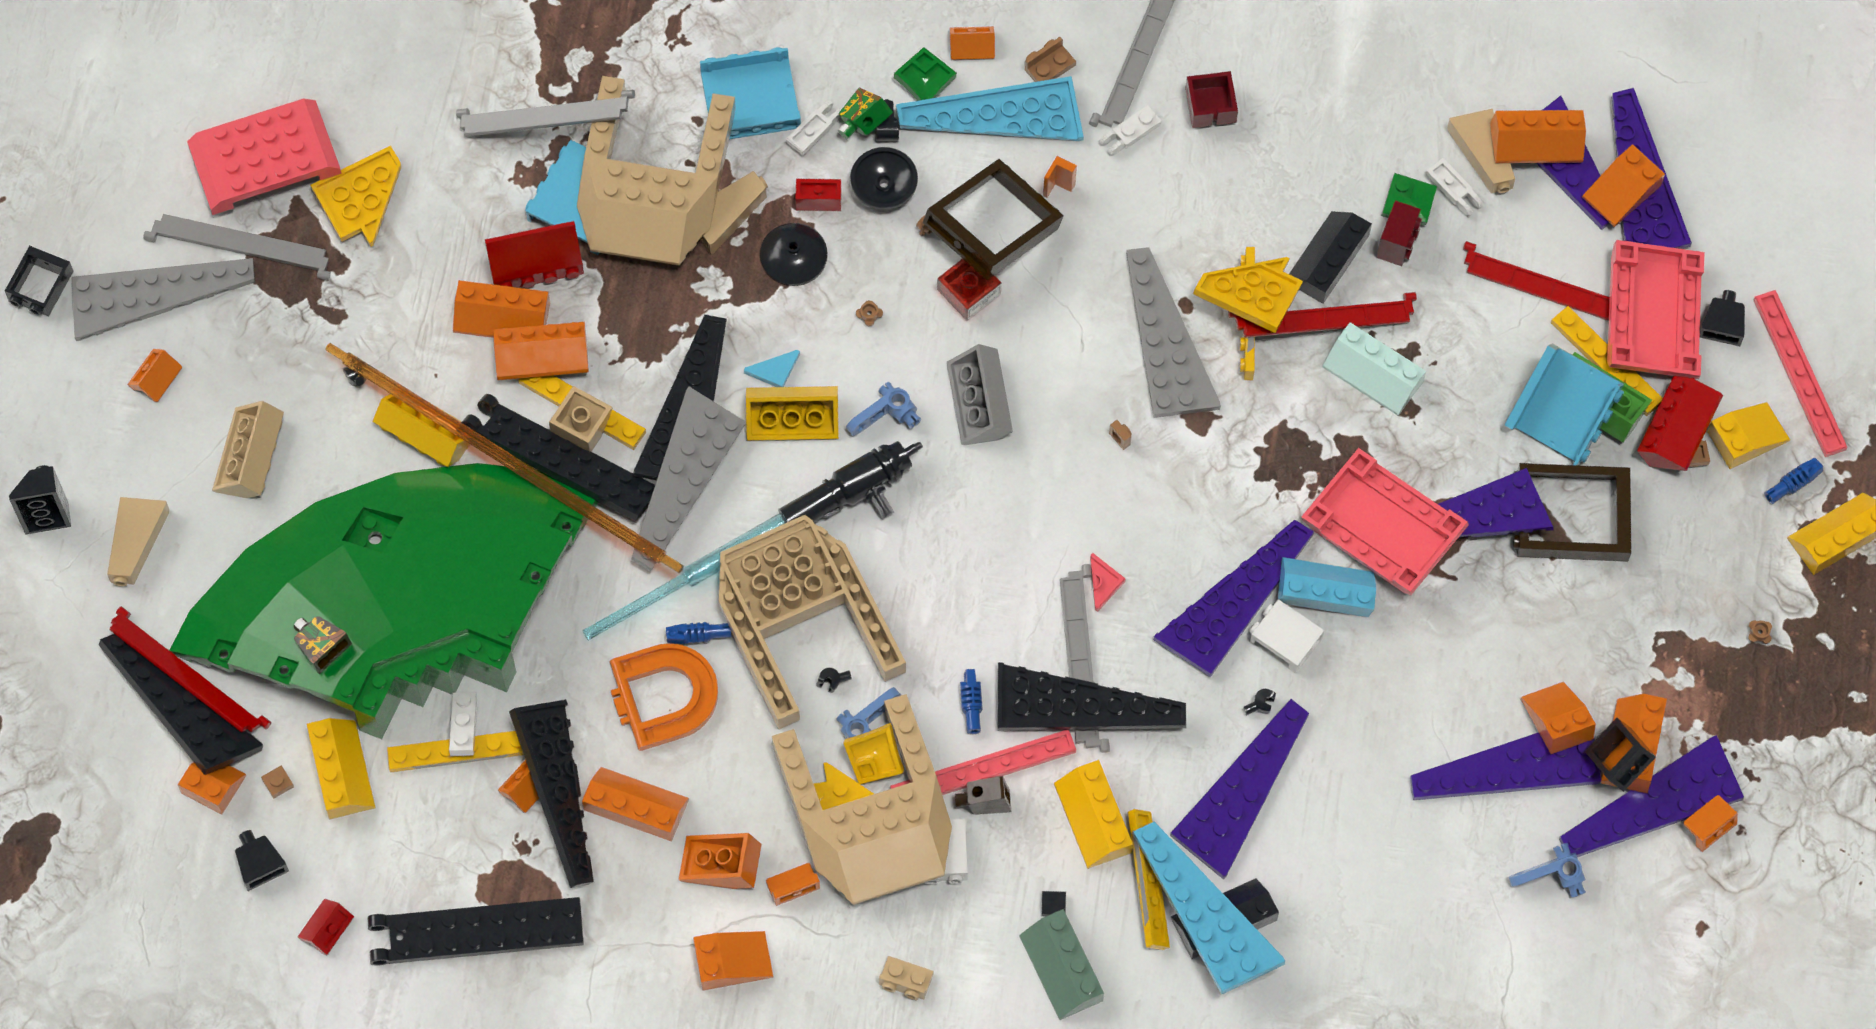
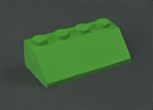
(1627, 411)

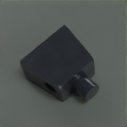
(1724, 320)
(258, 860)

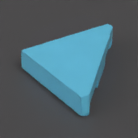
(774, 370)

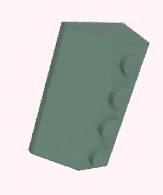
(1062, 965)

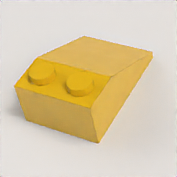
(1746, 433)

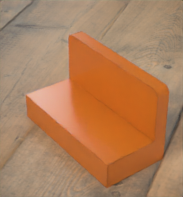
(972, 42)
(1061, 174)
(155, 374)
(520, 788)
(1711, 822)
(793, 884)

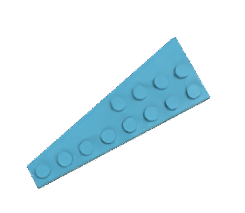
(1023, 110)
(1219, 931)

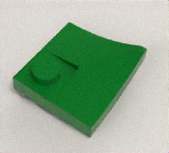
(925, 75)
(1411, 192)

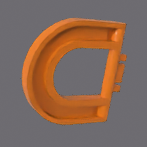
(676, 724)

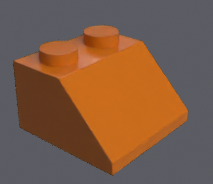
(213, 789)

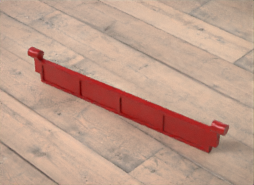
(1536, 283)
(1335, 317)
(184, 674)

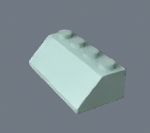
(1374, 369)

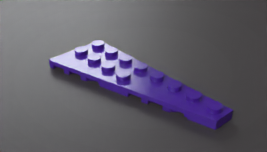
(1658, 217)
(1219, 618)
(1508, 768)
(1671, 798)
(1227, 811)

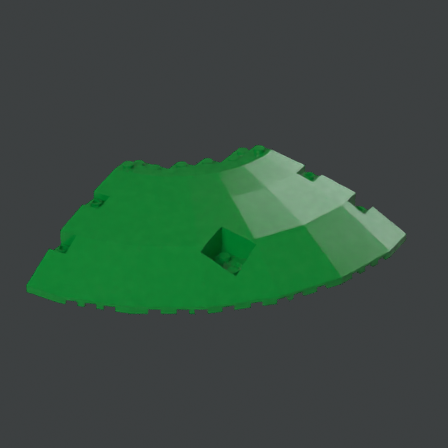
(420, 606)

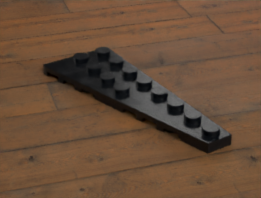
(698, 372)
(1058, 703)
(195, 726)
(548, 753)

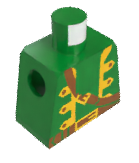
(863, 113)

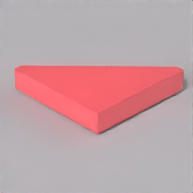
(1105, 581)

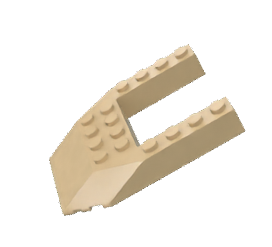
(648, 208)
(785, 581)
(880, 839)

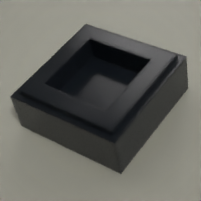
(1052, 902)

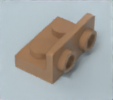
(1049, 61)

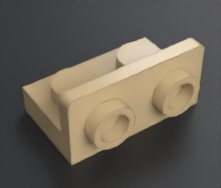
(905, 978)

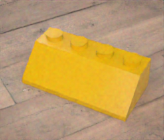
(792, 413)
(419, 431)
(1836, 533)
(340, 767)
(1093, 814)

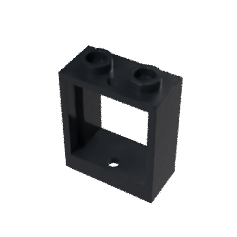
(44, 260)
(1638, 756)

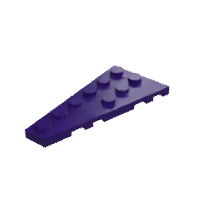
(1575, 177)
(1501, 507)

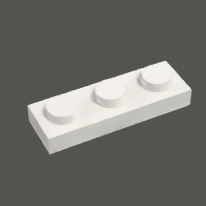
(463, 724)

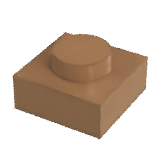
(1120, 434)
(1701, 456)
(277, 782)

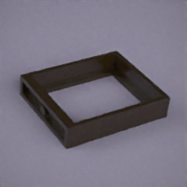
(970, 247)
(1577, 550)

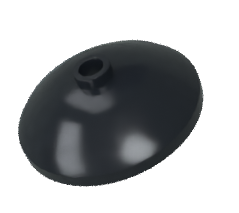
(888, 167)
(797, 265)

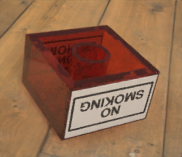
(967, 289)

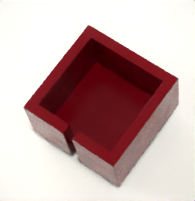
(1211, 99)
(1399, 233)

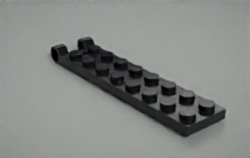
(562, 459)
(479, 930)

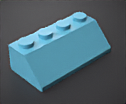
(1327, 587)

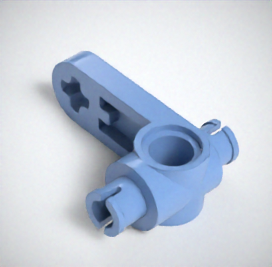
(885, 405)
(865, 716)
(1572, 881)

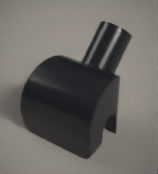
(354, 378)
(831, 676)
(1260, 702)

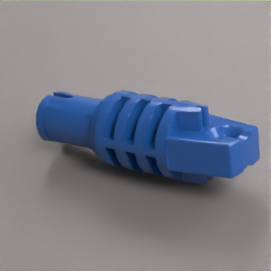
(1795, 480)
(697, 632)
(971, 701)

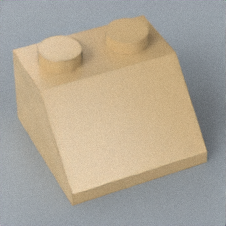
(581, 419)

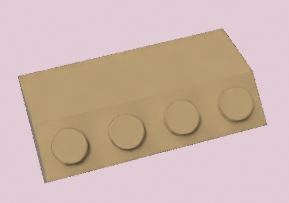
(248, 450)

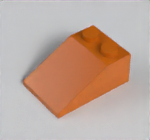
(1624, 185)
(1559, 717)
(721, 860)
(732, 958)

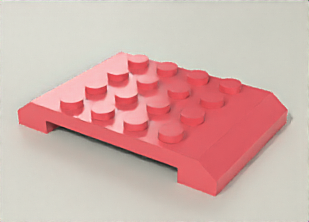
(262, 153)
(1655, 309)
(1383, 522)

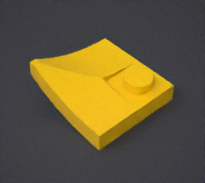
(874, 754)

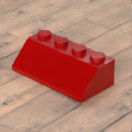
(1679, 424)

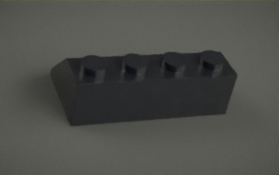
(1330, 253)
(40, 501)
(1250, 899)

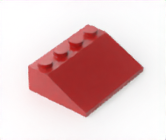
(535, 256)

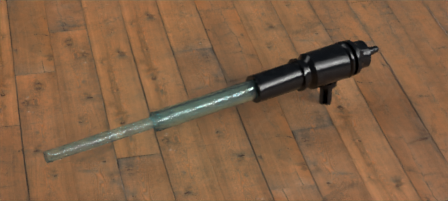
(848, 485)

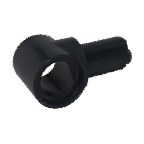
(889, 128)

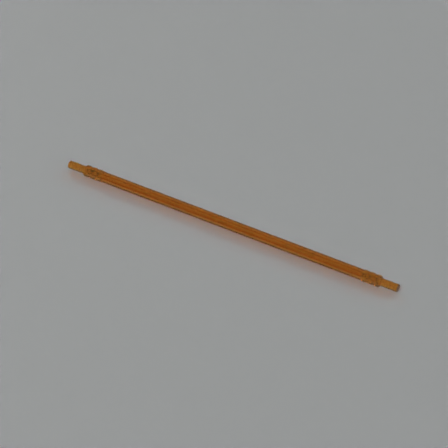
(505, 458)

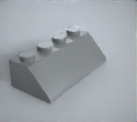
(979, 395)

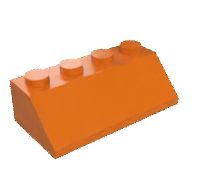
(1538, 136)
(487, 307)
(541, 350)
(1645, 717)
(634, 803)

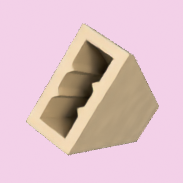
(1474, 139)
(733, 207)
(134, 536)

